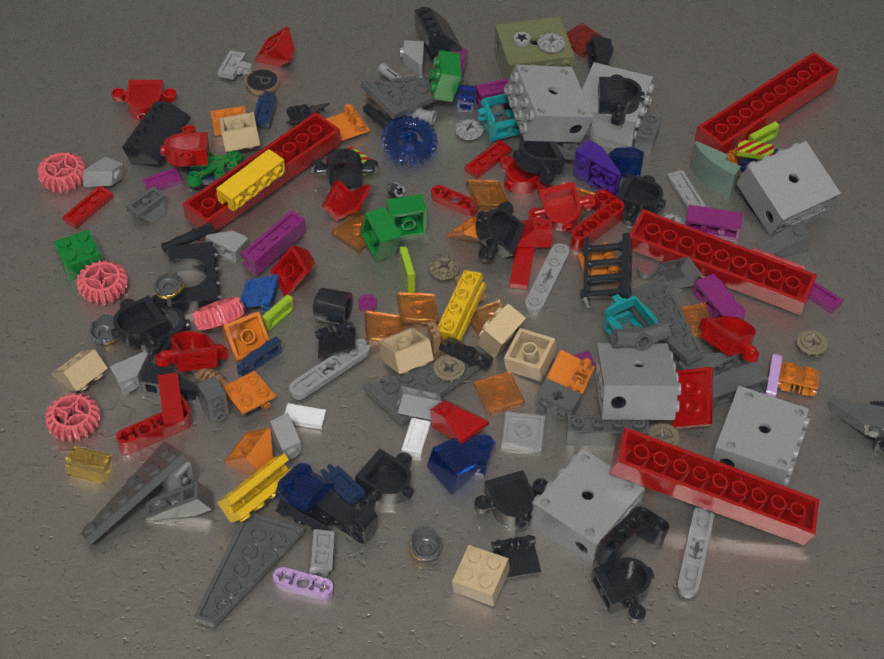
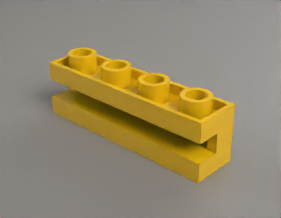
(251, 180)
(462, 306)
(254, 490)

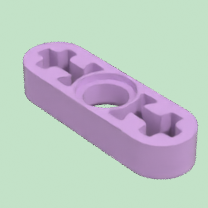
(773, 374)
(319, 581)

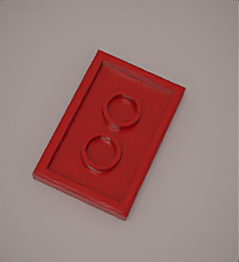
(695, 398)

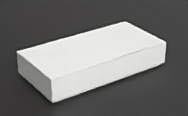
(306, 416)
(416, 437)

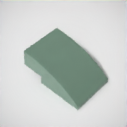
(714, 169)

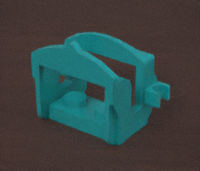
(499, 129)
(612, 321)

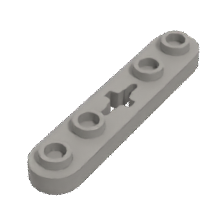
(541, 291)
(320, 376)
(692, 568)

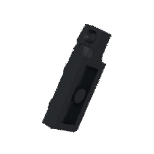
(466, 353)
(302, 517)

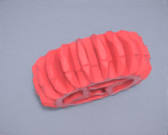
(61, 172)
(91, 286)
(218, 313)
(75, 421)

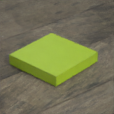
(407, 270)

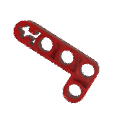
(608, 214)
(134, 438)

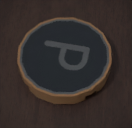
(262, 80)

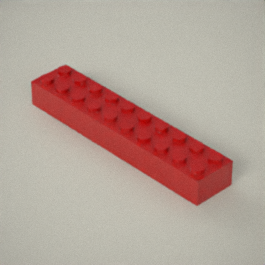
(768, 103)
(297, 147)
(731, 263)
(715, 486)

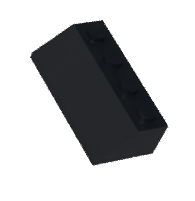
(435, 31)
(156, 126)

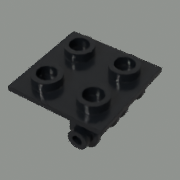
(301, 112)
(340, 341)
(521, 555)

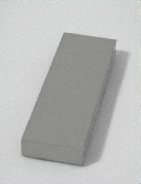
(684, 189)

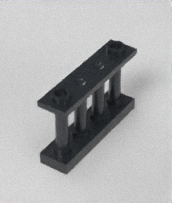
(623, 276)

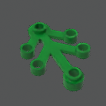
(232, 158)

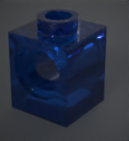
(466, 98)

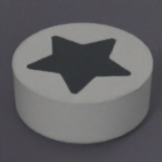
(521, 39)

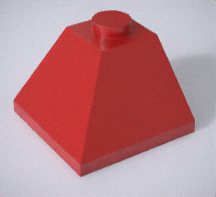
(277, 49)
(536, 233)
(292, 268)
(456, 421)

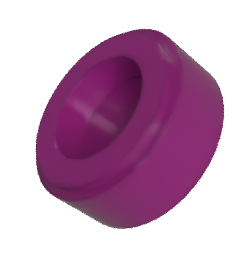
(367, 302)

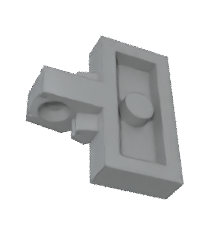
(233, 65)

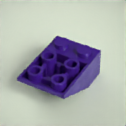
(596, 168)

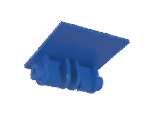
(260, 292)

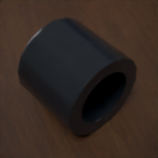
(332, 306)

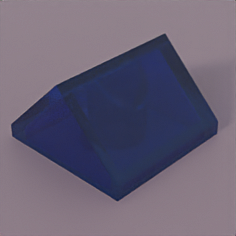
(452, 464)

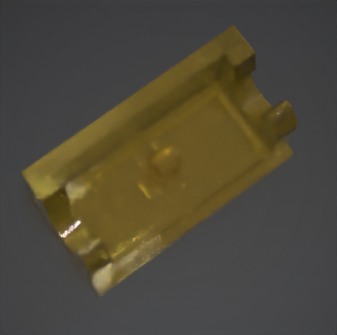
(88, 464)

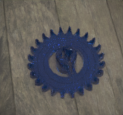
(410, 148)

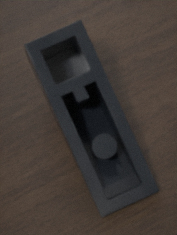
(599, 50)
(150, 382)

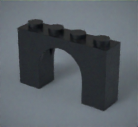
(200, 258)

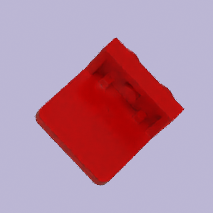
(343, 202)

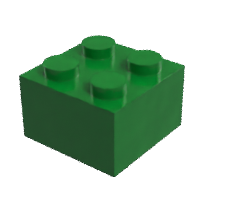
(445, 75)
(409, 214)
(380, 233)
(76, 252)

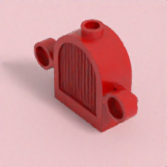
(142, 94)
(187, 148)
(519, 180)
(562, 206)
(730, 336)
(191, 352)

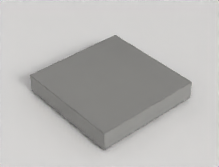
(523, 431)

